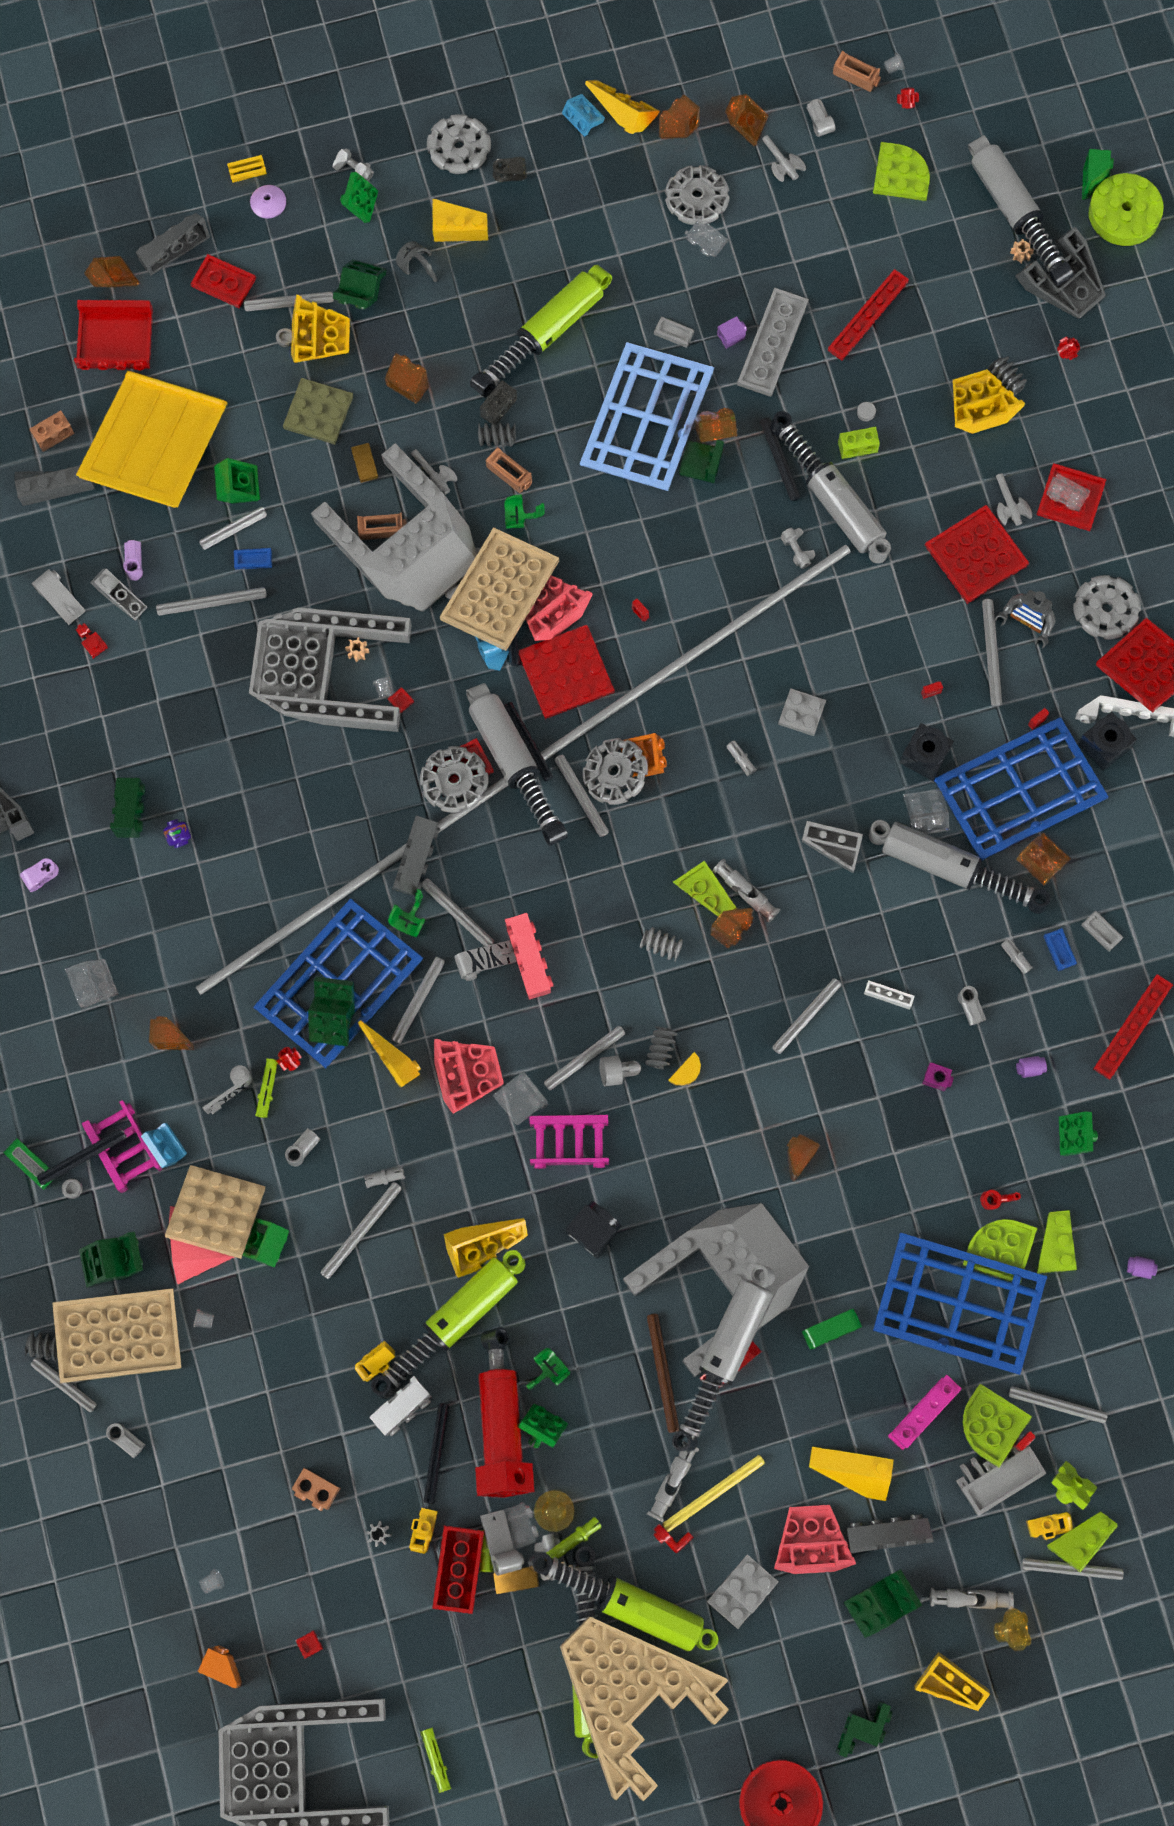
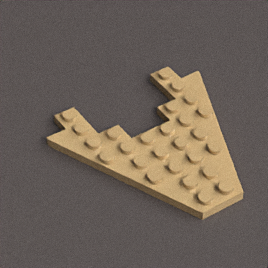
(617, 1681)

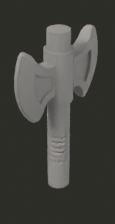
(785, 166)
(440, 479)
(1012, 510)

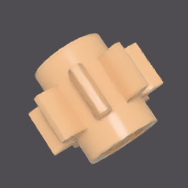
(1022, 246)
(360, 646)

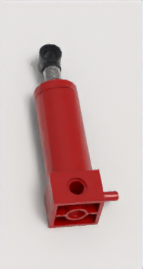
(504, 1469)

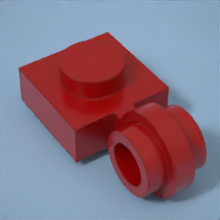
(92, 643)

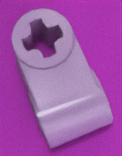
(37, 875)

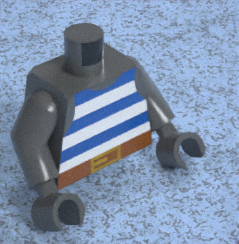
(1033, 611)

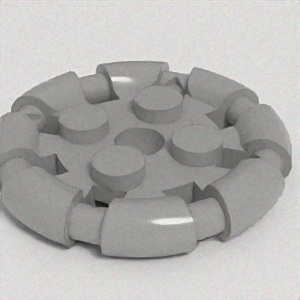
(456, 134)
(700, 204)
(1111, 597)
(622, 778)
(458, 789)

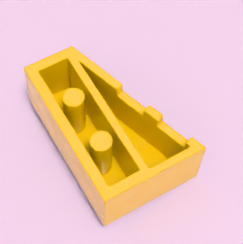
(458, 223)
(952, 1683)

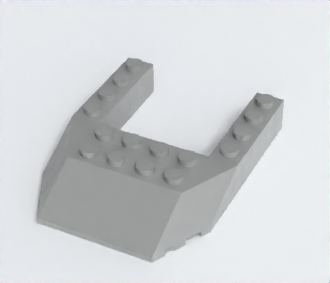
(422, 556)
(296, 662)
(732, 1245)
(266, 1765)

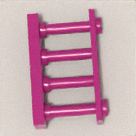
(578, 1123)
(112, 1163)
(924, 1412)

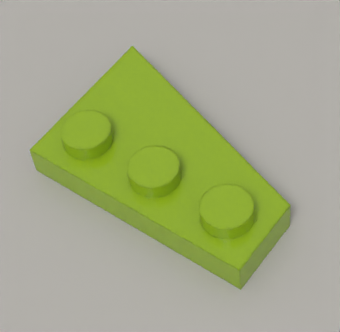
(706, 889)
(1058, 1245)
(1083, 1541)

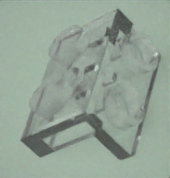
(706, 237)

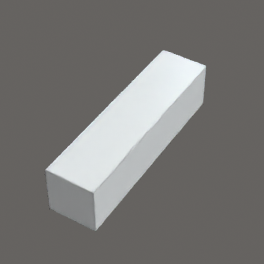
(889, 994)

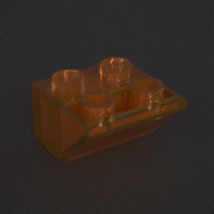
(679, 119)
(407, 378)
(1043, 858)
(731, 924)

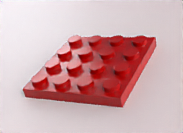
(976, 554)
(1143, 664)
(566, 671)

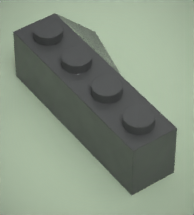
(173, 243)
(48, 485)
(415, 855)
(888, 1535)

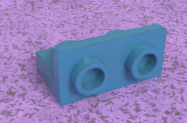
(582, 114)
(164, 1145)

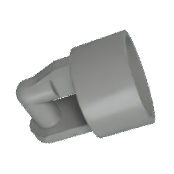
(613, 1070)

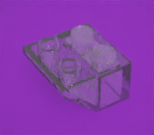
(91, 982)

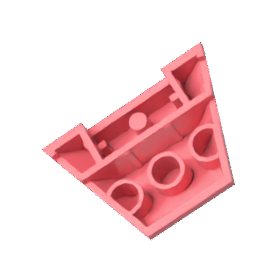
(556, 609)
(465, 1072)
(191, 1259)
(812, 1542)

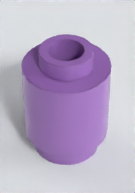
(1031, 1066)
(1142, 1267)

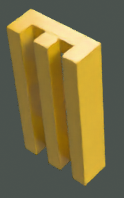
(246, 165)

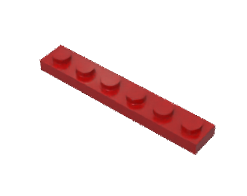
(868, 315)
(1133, 1027)

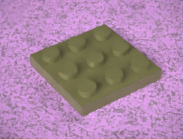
(318, 411)

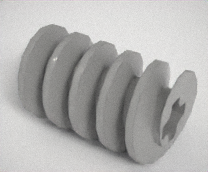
(661, 943)

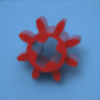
(908, 97)
(1068, 348)
(289, 1058)

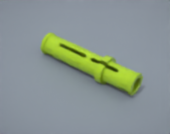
(262, 1111)
(580, 1534)
(435, 1759)

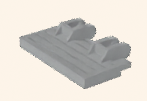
(999, 1482)

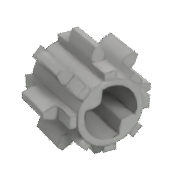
(375, 1529)

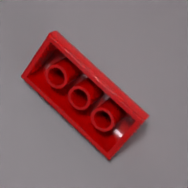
(458, 1569)

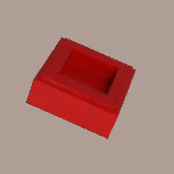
(640, 610)
(931, 689)
(401, 699)
(1038, 719)
(1024, 1441)
(309, 1644)

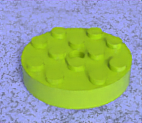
(1128, 193)

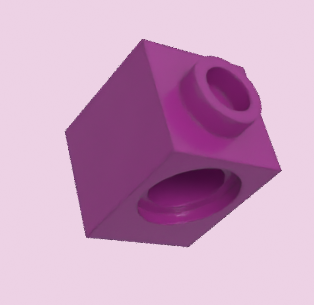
(929, 1079)

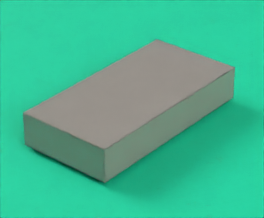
(674, 332)
(1102, 931)

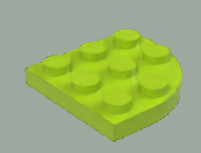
(901, 173)
(1003, 1242)
(992, 1425)

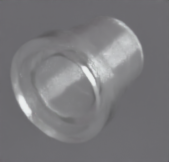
(894, 63)
(383, 687)
(203, 1319)
(212, 1581)

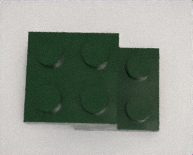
(359, 284)
(331, 1011)
(111, 1259)
(882, 1603)
(864, 1729)

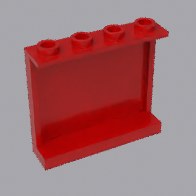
(114, 334)

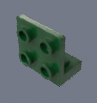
(701, 461)

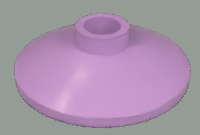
(271, 207)

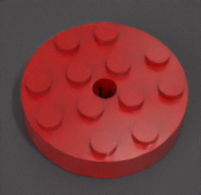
(782, 1780)

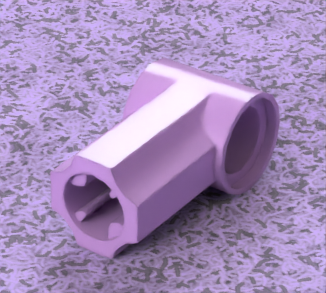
(133, 559)

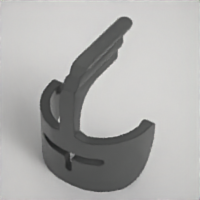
(404, 256)

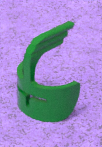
(517, 501)
(399, 924)
(551, 1358)

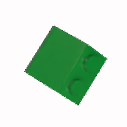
(1095, 170)
(236, 481)
(265, 1242)

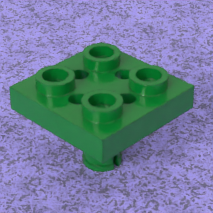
(357, 195)
(1076, 1133)
(542, 1426)

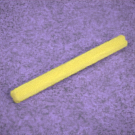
(713, 1493)

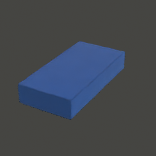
(253, 558)
(1060, 949)

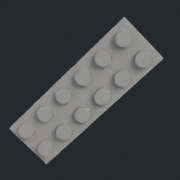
(772, 342)

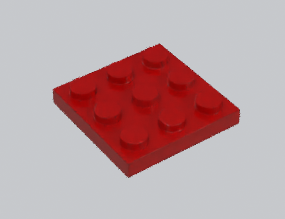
(1059, 512)

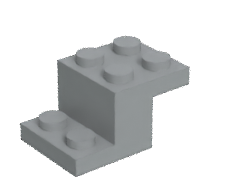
(742, 1591)

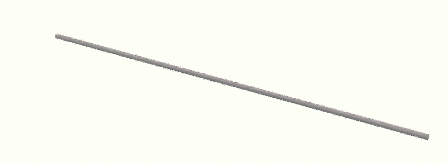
(546, 753)

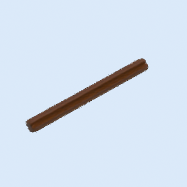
(663, 1373)

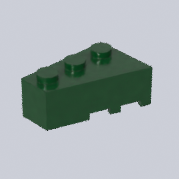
(128, 808)

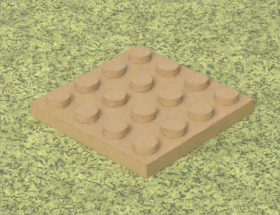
(215, 1211)

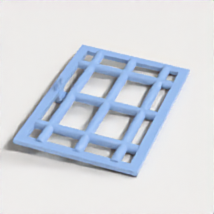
(646, 416)

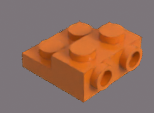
(652, 749)

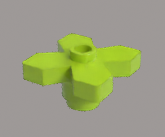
(1072, 1487)

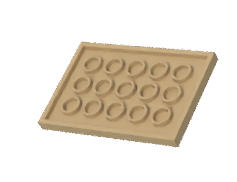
(499, 589)
(116, 1335)

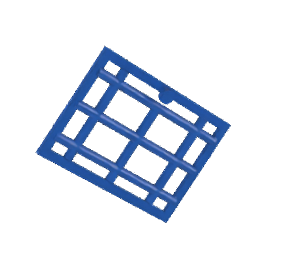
(1036, 827)
(316, 964)
(960, 1303)

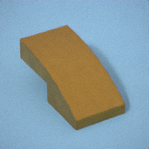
(364, 462)
(516, 1581)

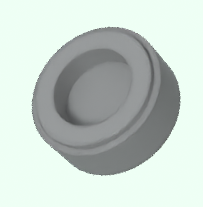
(284, 337)
(866, 411)
(72, 1188)

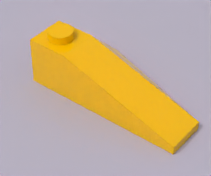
(627, 113)
(397, 1063)
(476, 1244)
(861, 1473)

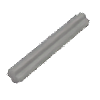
(233, 528)
(67, 1388)

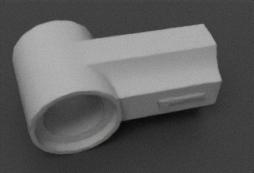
(822, 122)
(971, 1007)
(303, 1146)
(126, 1441)

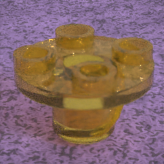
(554, 1511)
(1013, 1630)

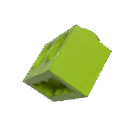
(858, 442)

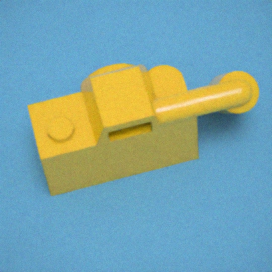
(375, 1361)
(1049, 1524)
(424, 1530)

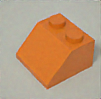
(221, 1666)

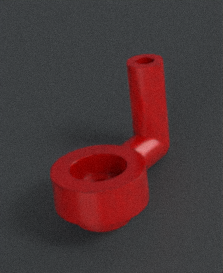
(997, 1199)
(663, 1536)

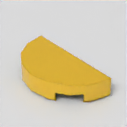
(687, 1072)

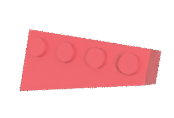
(527, 954)

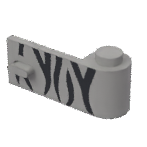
(476, 960)
(241, 1078)

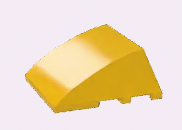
(317, 332)
(982, 402)

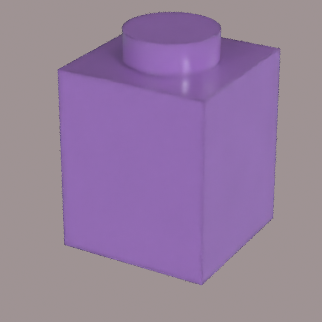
(731, 332)

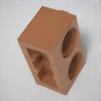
(51, 431)
(318, 1485)

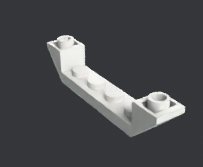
(1126, 708)

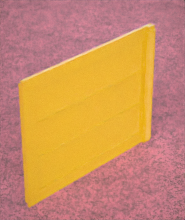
(152, 439)

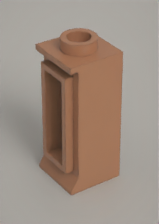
(854, 76)
(519, 484)
(379, 532)

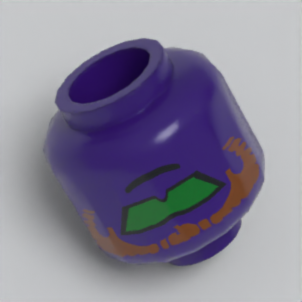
(177, 833)

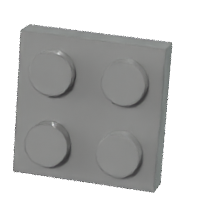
(802, 712)

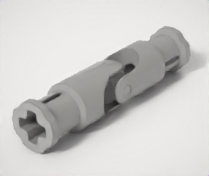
(739, 884)
(678, 1470)
(959, 1598)

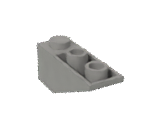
(118, 594)

